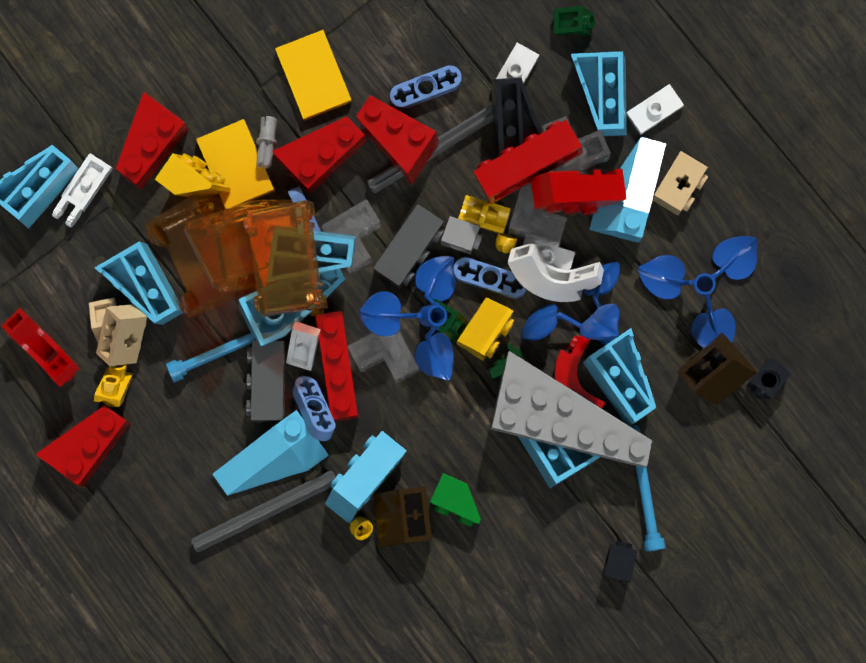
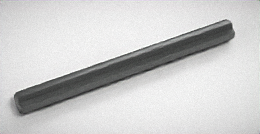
(446, 141)
(263, 511)

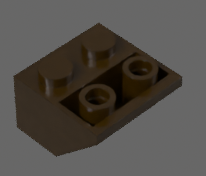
(716, 370)
(402, 517)

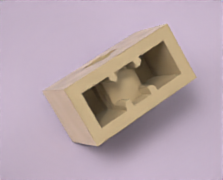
(684, 169)
(121, 335)

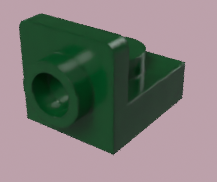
(573, 21)
(454, 324)
(497, 367)

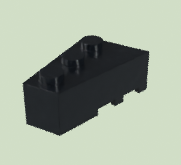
(512, 114)

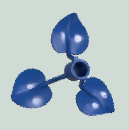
(665, 274)
(382, 315)
(600, 325)

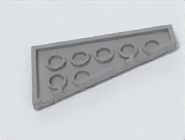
(551, 413)

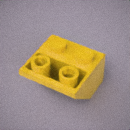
(189, 177)
(485, 328)

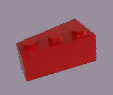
(149, 141)
(577, 191)

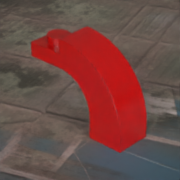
(40, 347)
(566, 369)

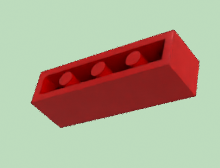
(532, 158)
(337, 366)

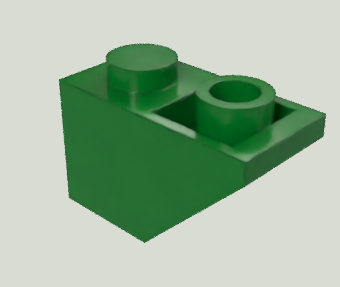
(455, 498)

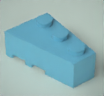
(36, 184)
(622, 378)

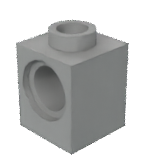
(461, 236)

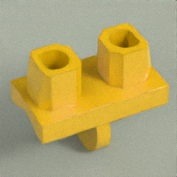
(483, 214)
(113, 386)

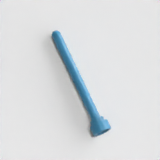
(179, 369)
(653, 539)

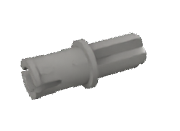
(266, 141)

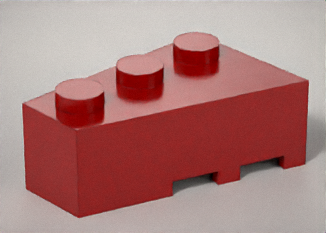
(398, 136)
(320, 153)
(85, 446)

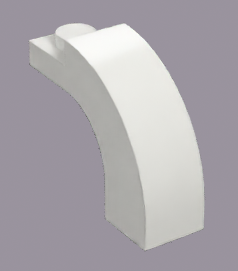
(550, 282)

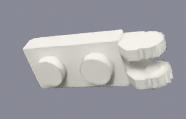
(82, 188)

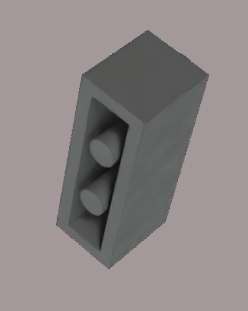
(409, 247)
(266, 382)

